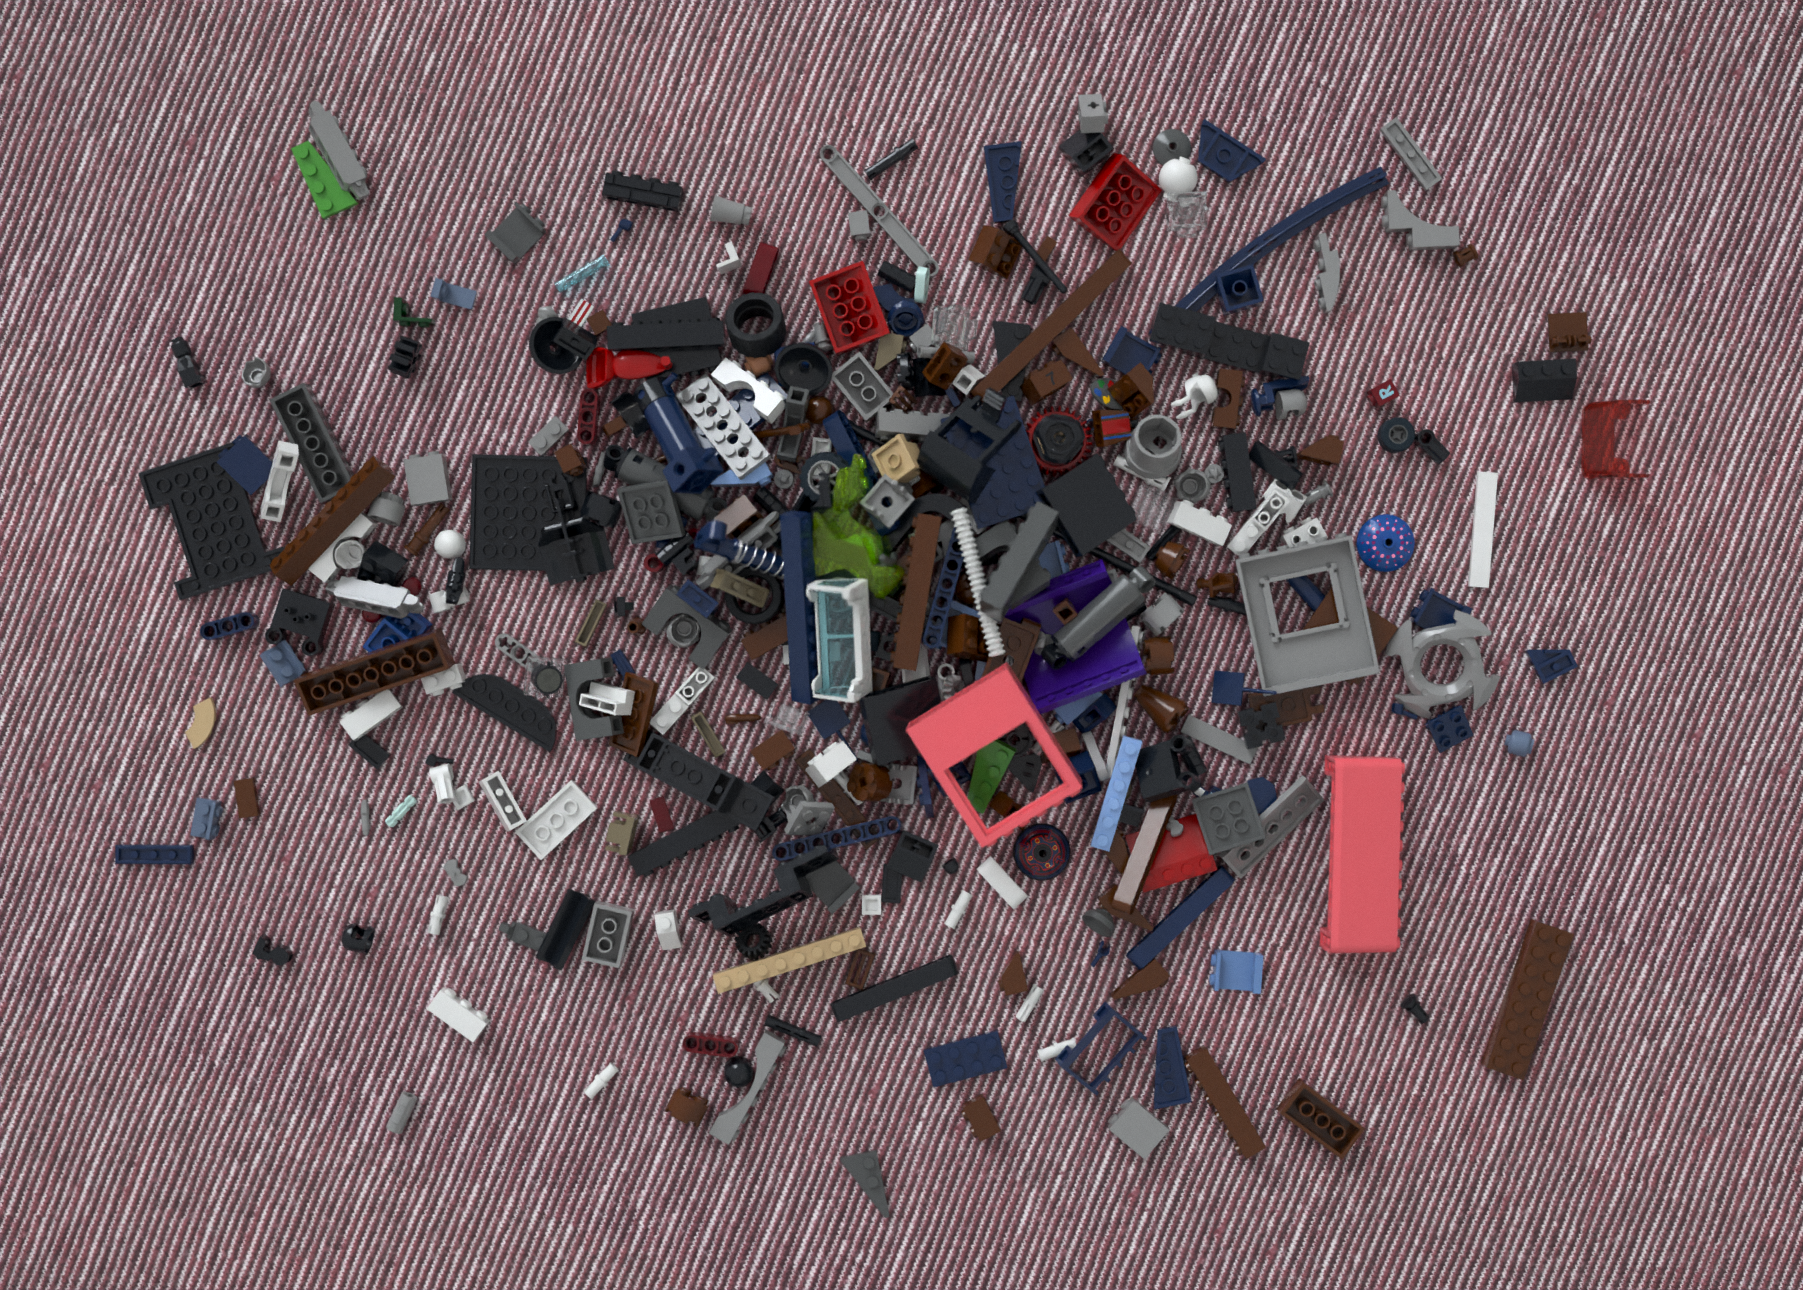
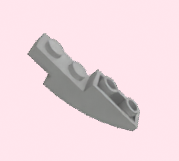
(1327, 281)

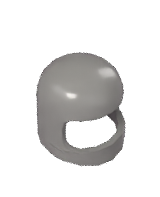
(1290, 400)

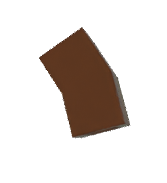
(1046, 248)
(614, 426)

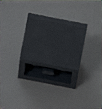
(1086, 150)
(382, 565)
(912, 856)

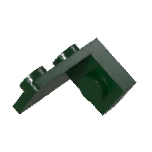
(401, 309)

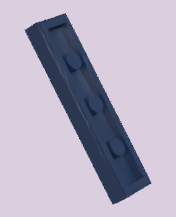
(154, 854)

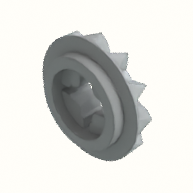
(952, 681)

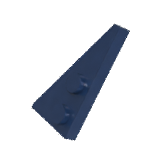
(922, 782)

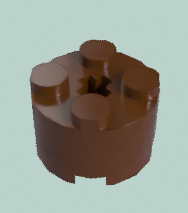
(1159, 655)
(869, 782)
(687, 1107)

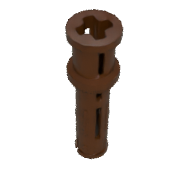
(421, 537)

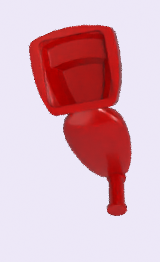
(604, 366)

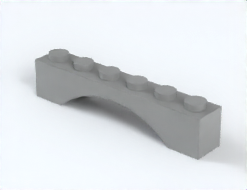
(727, 1122)

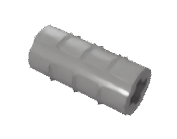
(401, 1112)

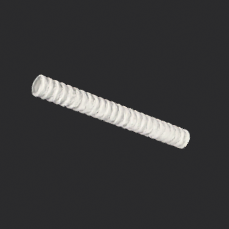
(977, 579)

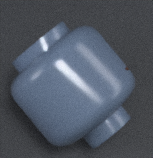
(1519, 743)

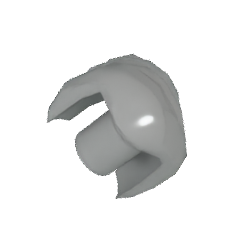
(545, 312)
(1042, 641)

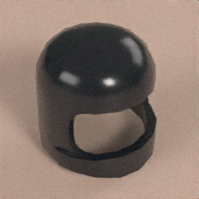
(358, 945)

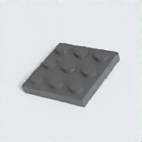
(651, 512)
(1228, 818)

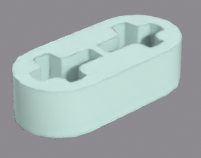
(921, 285)

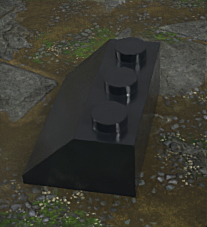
(1544, 380)

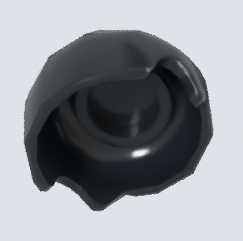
(738, 1072)

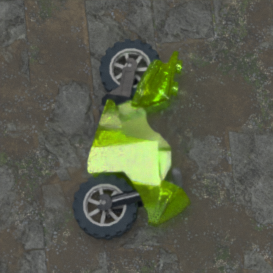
(839, 542)

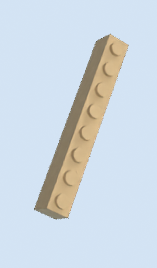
(789, 960)

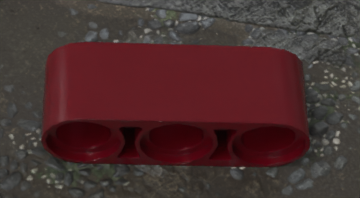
(761, 268)
(585, 408)
(702, 1048)

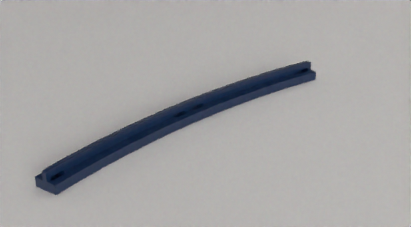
(1284, 231)

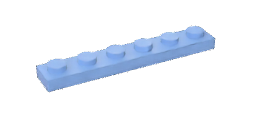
(1116, 793)

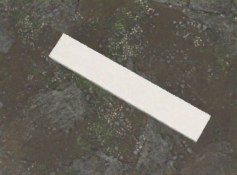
(1482, 529)

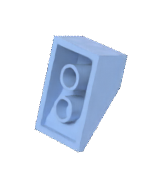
(760, 476)

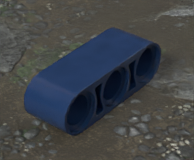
(220, 626)

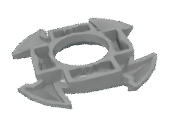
(1430, 694)

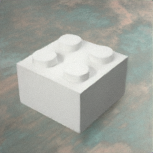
(826, 766)

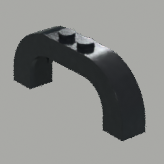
(923, 505)

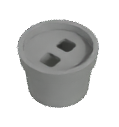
(1165, 459)

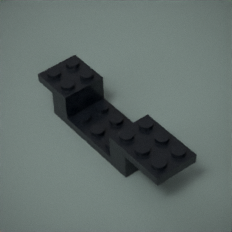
(1227, 344)
(702, 781)
(794, 889)

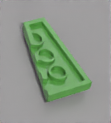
(321, 181)
(988, 771)

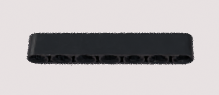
(894, 988)

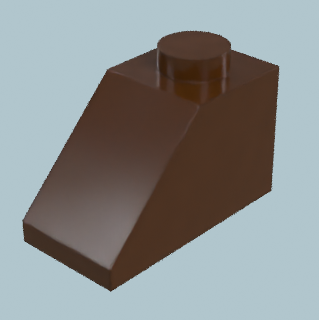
(1005, 805)
(1013, 976)

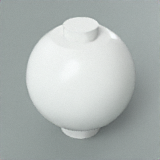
(1178, 176)

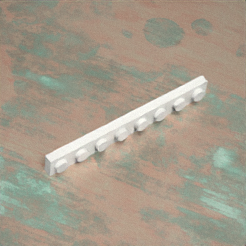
(1122, 711)

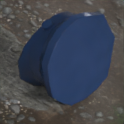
(905, 318)
(1262, 792)

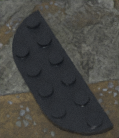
(511, 707)

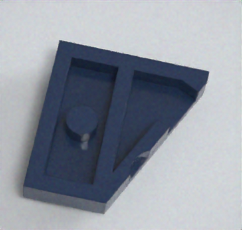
(1551, 663)

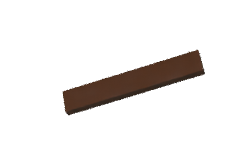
(835, 794)

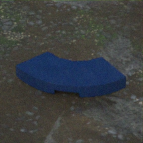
(888, 296)

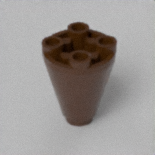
(1161, 707)

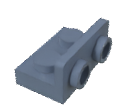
(283, 663)
(206, 818)

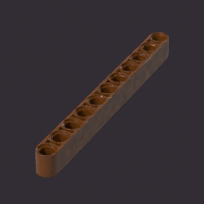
(1053, 324)

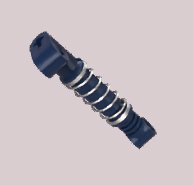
(713, 540)

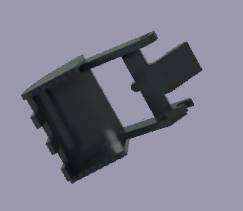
(954, 467)

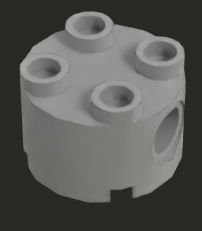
(1162, 615)

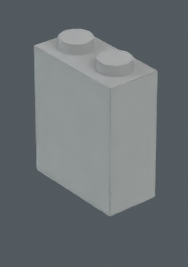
(427, 479)
(1137, 1127)

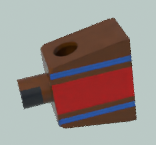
(1112, 426)

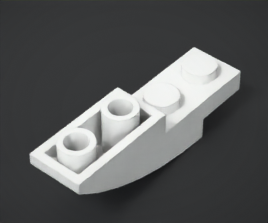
(1258, 522)
(681, 700)

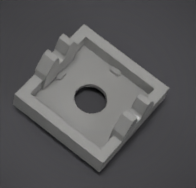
(887, 488)
(906, 792)
(804, 812)

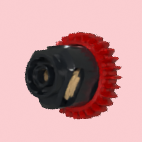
(1058, 439)

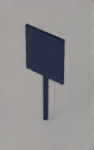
(1229, 688)
(830, 718)

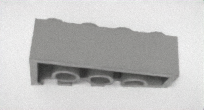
(912, 425)

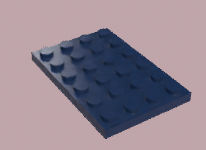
(1016, 477)

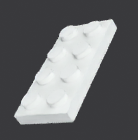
(556, 819)

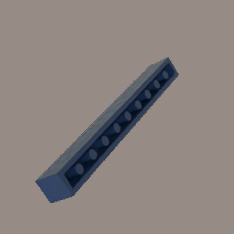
(800, 612)

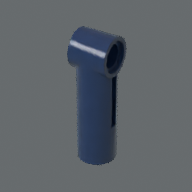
(1307, 591)

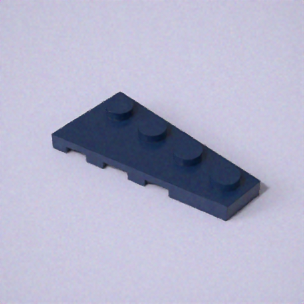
(1002, 175)
(1171, 1080)

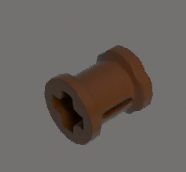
(1465, 255)

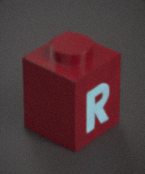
(1382, 394)

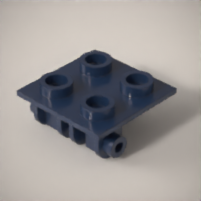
(1449, 728)

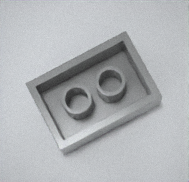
(862, 386)
(608, 934)

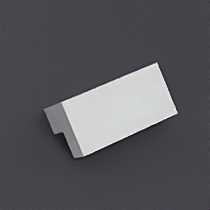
(608, 699)

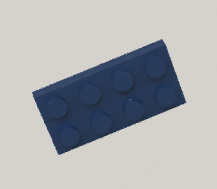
(965, 1058)

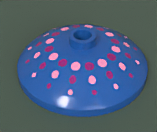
(1372, 545)

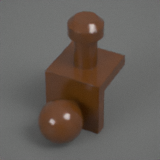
(1218, 583)

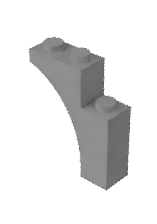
(1420, 233)

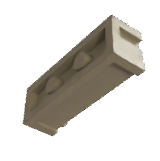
(740, 588)

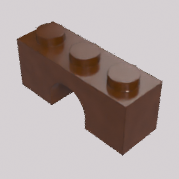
(1231, 383)

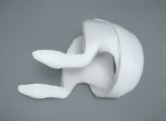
(1198, 389)

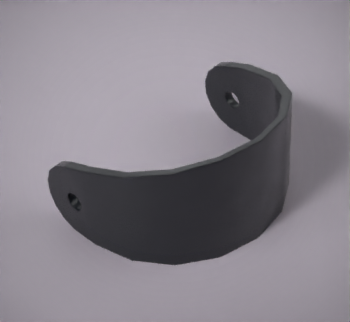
(631, 413)

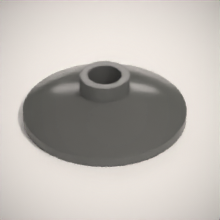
(1171, 136)

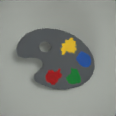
(1102, 395)

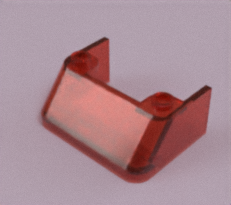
(1598, 440)

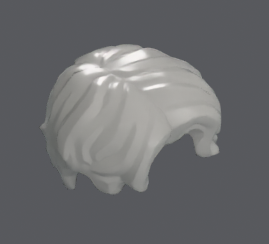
(1192, 485)
(683, 630)
(795, 794)

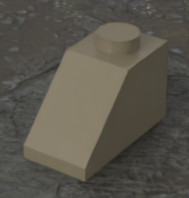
(888, 349)

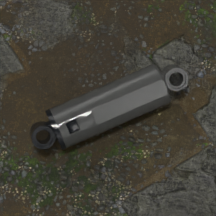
(637, 468)
(1098, 618)

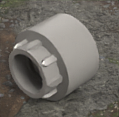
(387, 509)

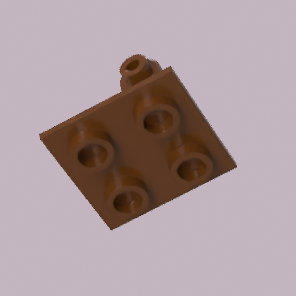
(1568, 332)

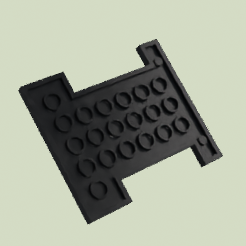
(211, 521)

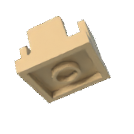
(898, 459)

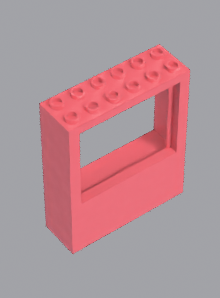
(976, 719)

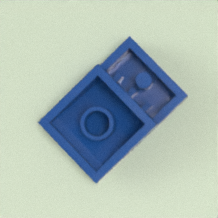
(397, 629)

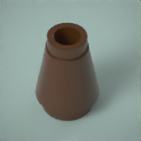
(640, 630)

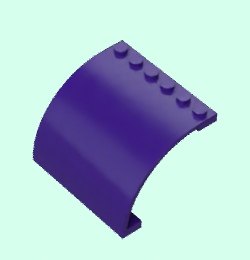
(1104, 665)

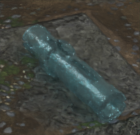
(580, 273)

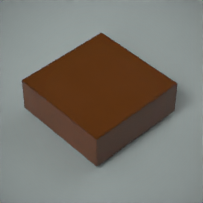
(599, 322)

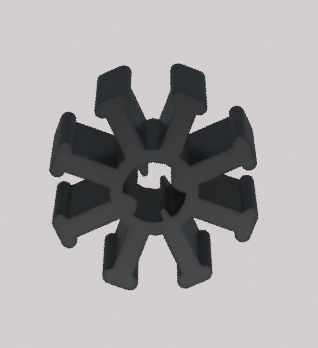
(405, 357)

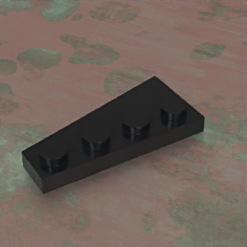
(1007, 338)

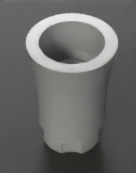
(730, 211)

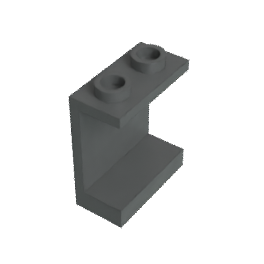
(517, 233)
(832, 885)

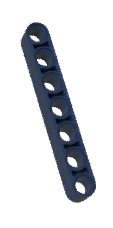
(847, 445)
(946, 594)
(846, 833)
(1180, 917)

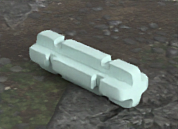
(401, 810)

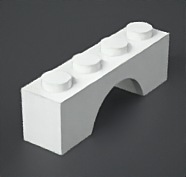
(732, 377)
(279, 477)
(326, 566)

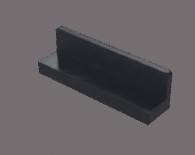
(565, 928)

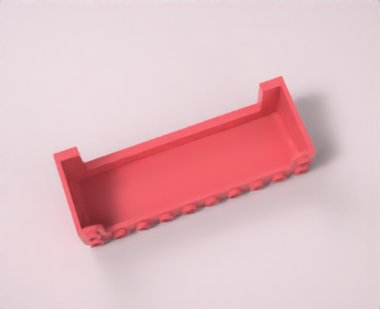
(1364, 854)

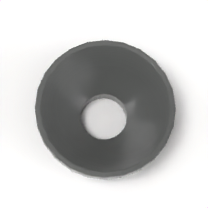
(1099, 921)

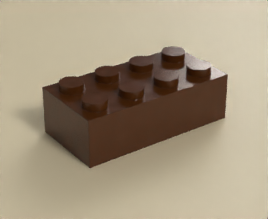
(1320, 1118)

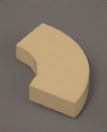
(203, 723)

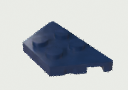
(1225, 154)

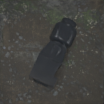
(187, 366)

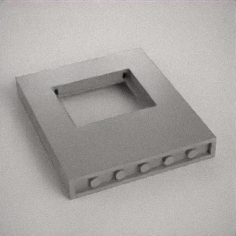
(1317, 653)

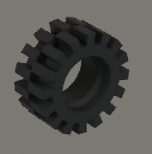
(760, 948)

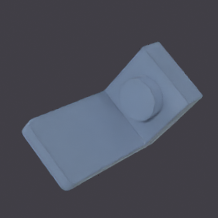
(453, 294)

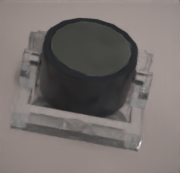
(544, 677)

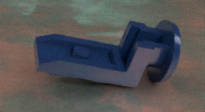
(1265, 401)

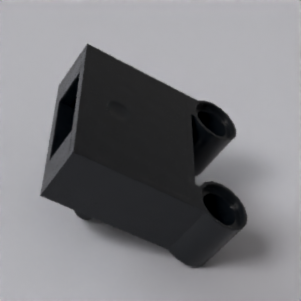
(303, 616)
(1160, 770)

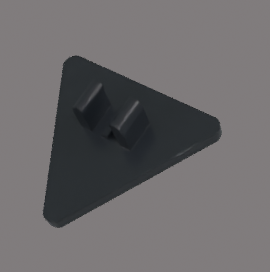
(1026, 770)

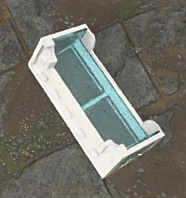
(842, 639)

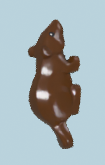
(962, 588)

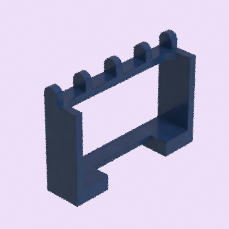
(1069, 1055)

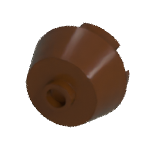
(1171, 559)

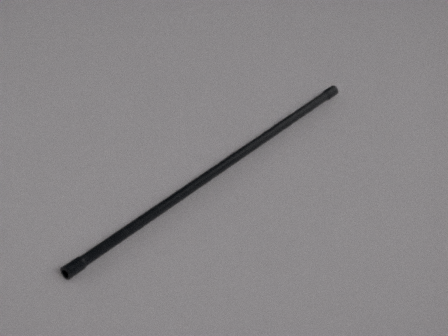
(1180, 594)

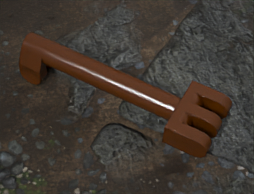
(792, 430)

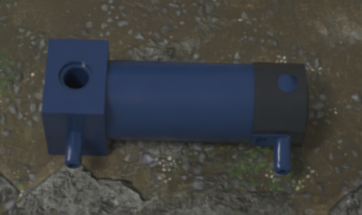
(690, 465)

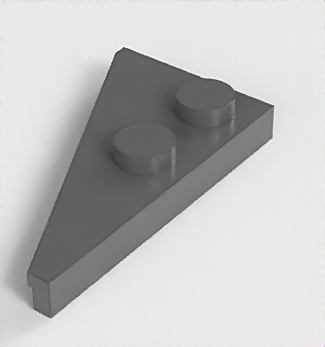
(867, 1173)

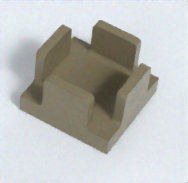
(622, 833)

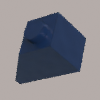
(1095, 714)

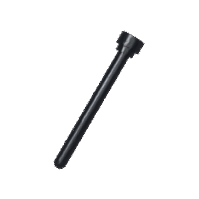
(1012, 229)

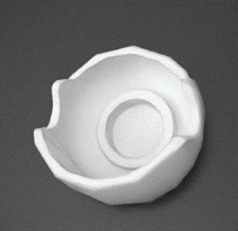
(450, 544)
(349, 554)

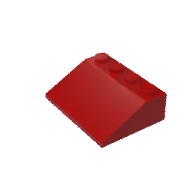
(1115, 201)
(849, 308)
(1177, 856)

